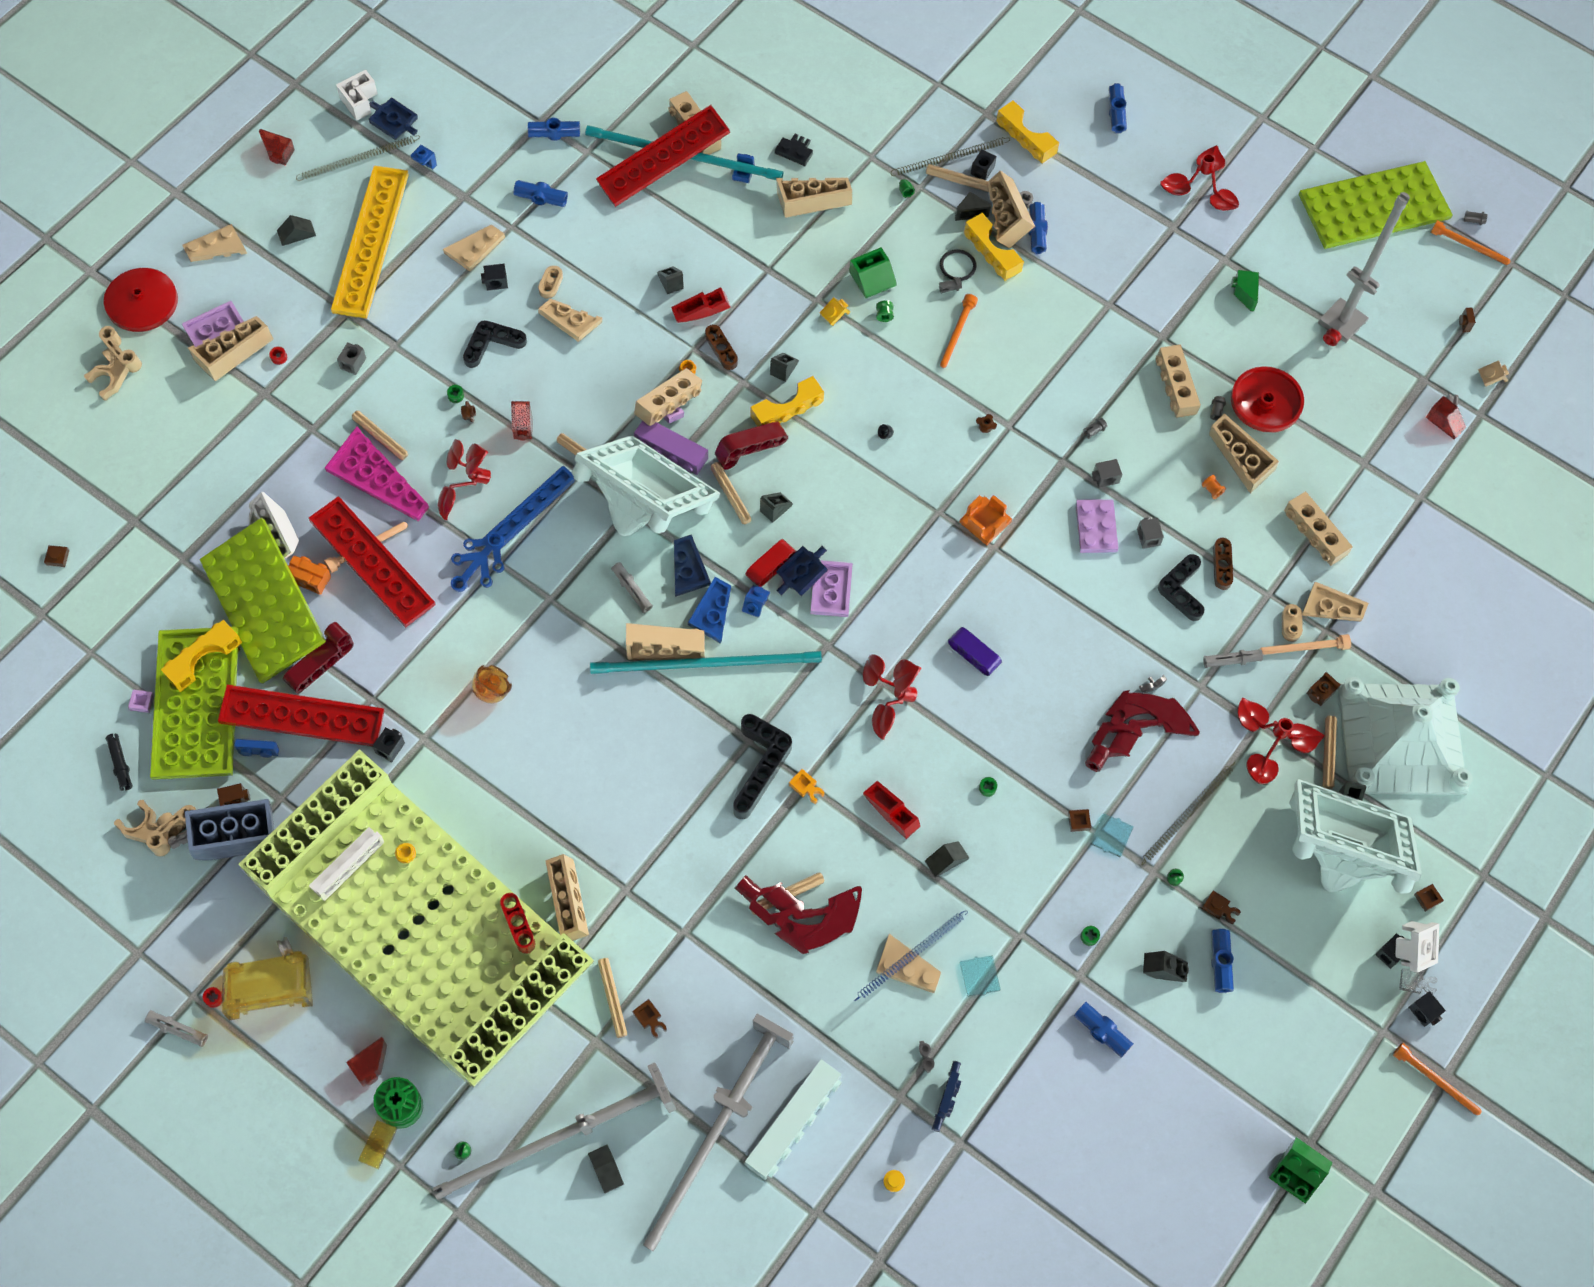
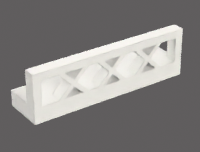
(346, 863)

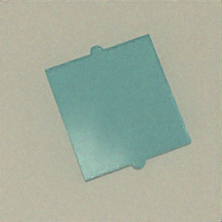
(1111, 835)
(980, 976)

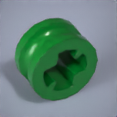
(455, 388)
(989, 781)
(1095, 932)

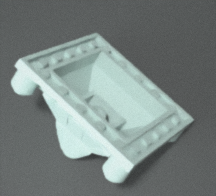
(642, 485)
(1403, 738)
(1353, 839)

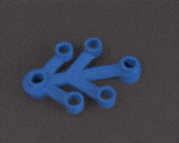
(478, 559)

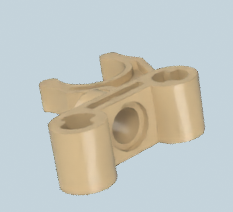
(120, 363)
(158, 833)

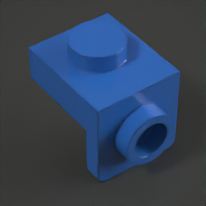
(424, 157)
(743, 176)
(755, 600)

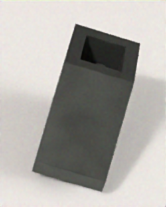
(1165, 966)

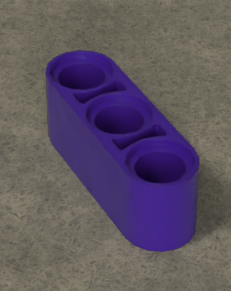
(974, 651)

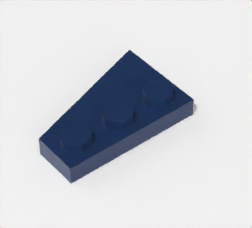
(688, 566)

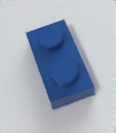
(263, 748)

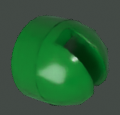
(1175, 880)
(466, 1150)

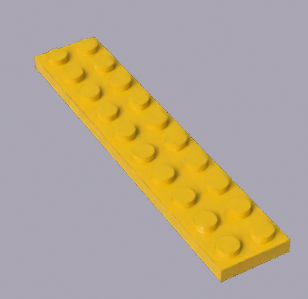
(369, 242)

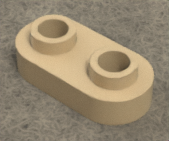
(550, 283)
(1291, 621)

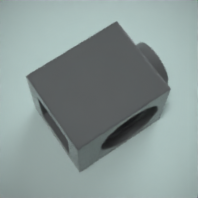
(350, 364)
(1107, 473)
(1150, 532)

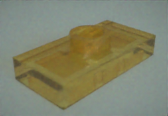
(377, 1144)

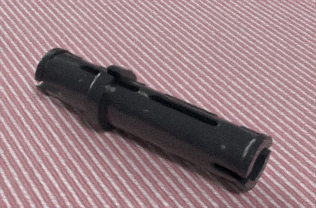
(120, 770)

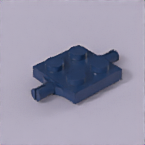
(393, 118)
(801, 570)
(951, 1090)

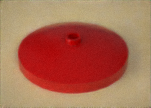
(140, 299)
(1267, 399)

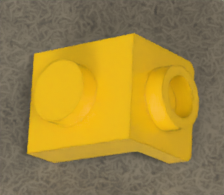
(834, 310)

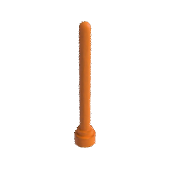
(1439, 229)
(969, 302)
(1403, 1053)

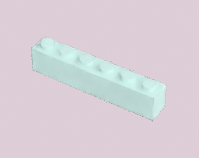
(793, 1119)

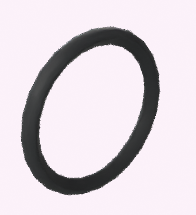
(958, 251)

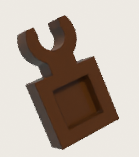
(1218, 906)
(648, 1016)

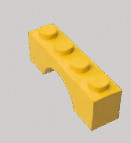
(1040, 145)
(1005, 262)
(808, 395)
(181, 669)

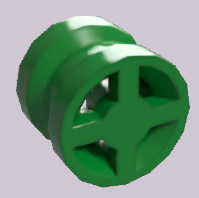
(885, 311)

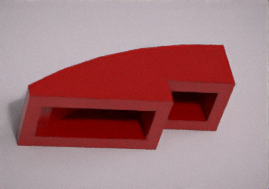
(701, 306)
(892, 809)

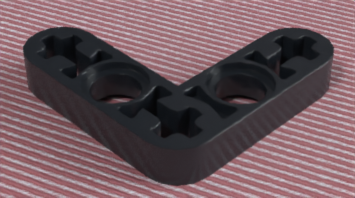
(487, 336)
(1176, 584)

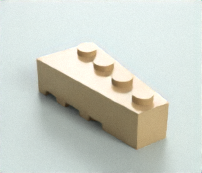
(813, 195)
(1010, 212)
(231, 347)
(1243, 453)
(663, 643)

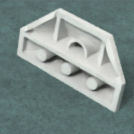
(277, 521)

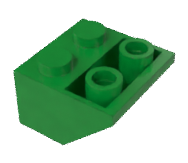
(872, 272)
(1301, 1170)

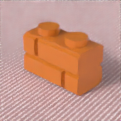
(309, 575)

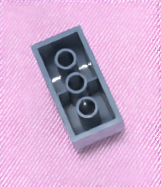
(228, 829)

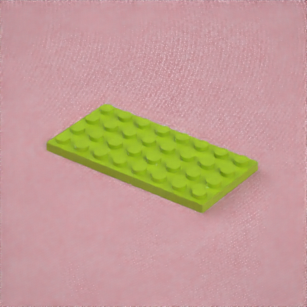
(1361, 205)
(262, 600)
(185, 723)

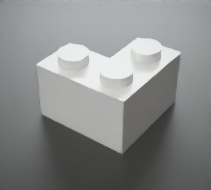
(355, 93)

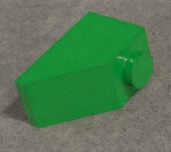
(1246, 288)

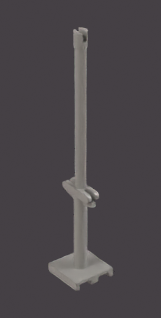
(1344, 315)
(732, 1102)
(583, 1124)

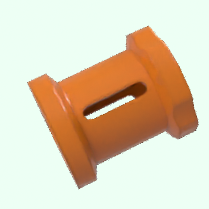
(1213, 486)

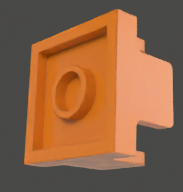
(986, 518)

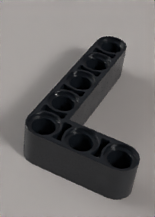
(764, 766)

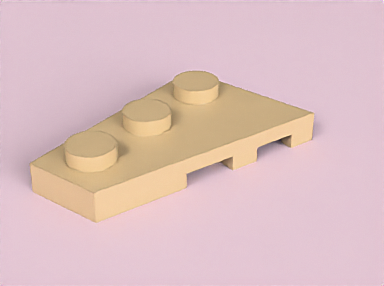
(217, 243)
(475, 247)
(570, 321)
(1333, 604)
(915, 973)

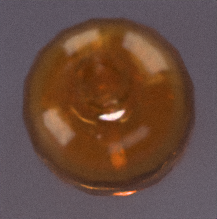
(490, 684)

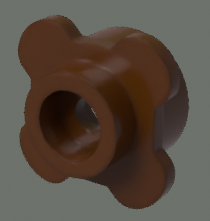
(468, 411)
(986, 428)

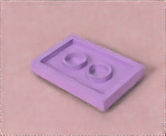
(212, 323)
(1096, 526)
(832, 590)

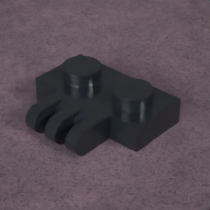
(795, 149)

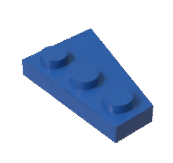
(712, 610)

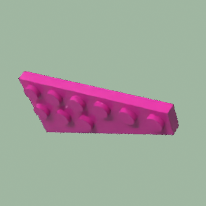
(372, 473)

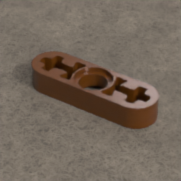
(721, 354)
(1218, 570)

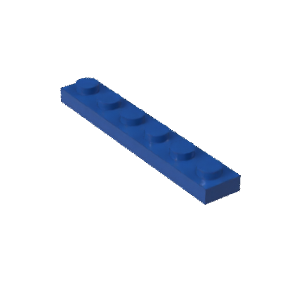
(534, 504)

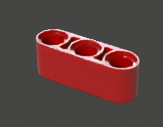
(767, 565)
(517, 913)

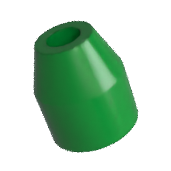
(906, 188)

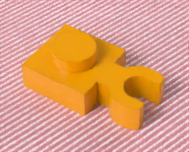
(804, 784)

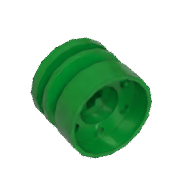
(405, 1111)

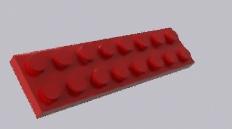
(663, 155)
(372, 561)
(301, 715)

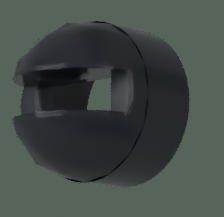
(884, 428)

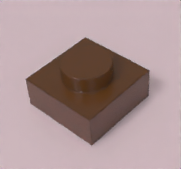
(1467, 319)
(56, 556)
(1079, 820)
(1428, 897)

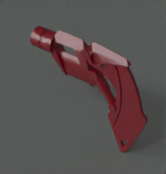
(1166, 714)
(838, 918)

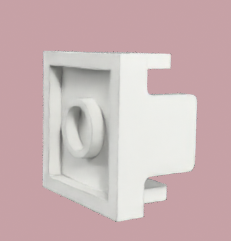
(1421, 949)

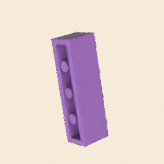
(673, 446)

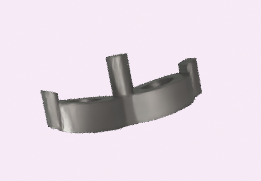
(1153, 685)
(925, 1050)

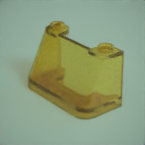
(266, 984)

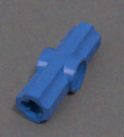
(1117, 108)
(554, 129)
(540, 193)
(1039, 232)
(1222, 973)
(1103, 1029)

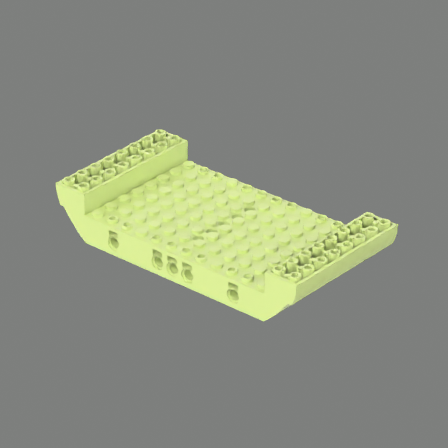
(458, 972)

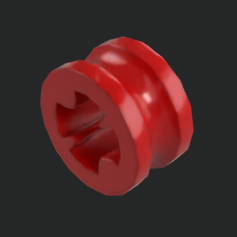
(1332, 337)
(276, 350)
(207, 1001)

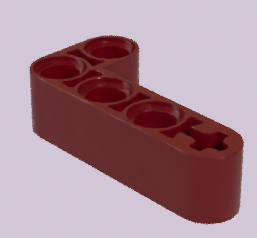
(749, 441)
(321, 659)

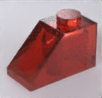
(277, 147)
(1447, 417)
(521, 420)
(369, 1062)

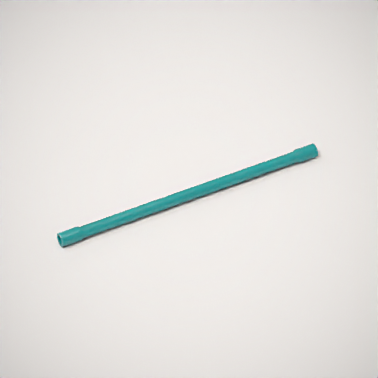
(710, 159)
(606, 667)

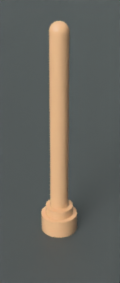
(334, 563)
(1342, 642)

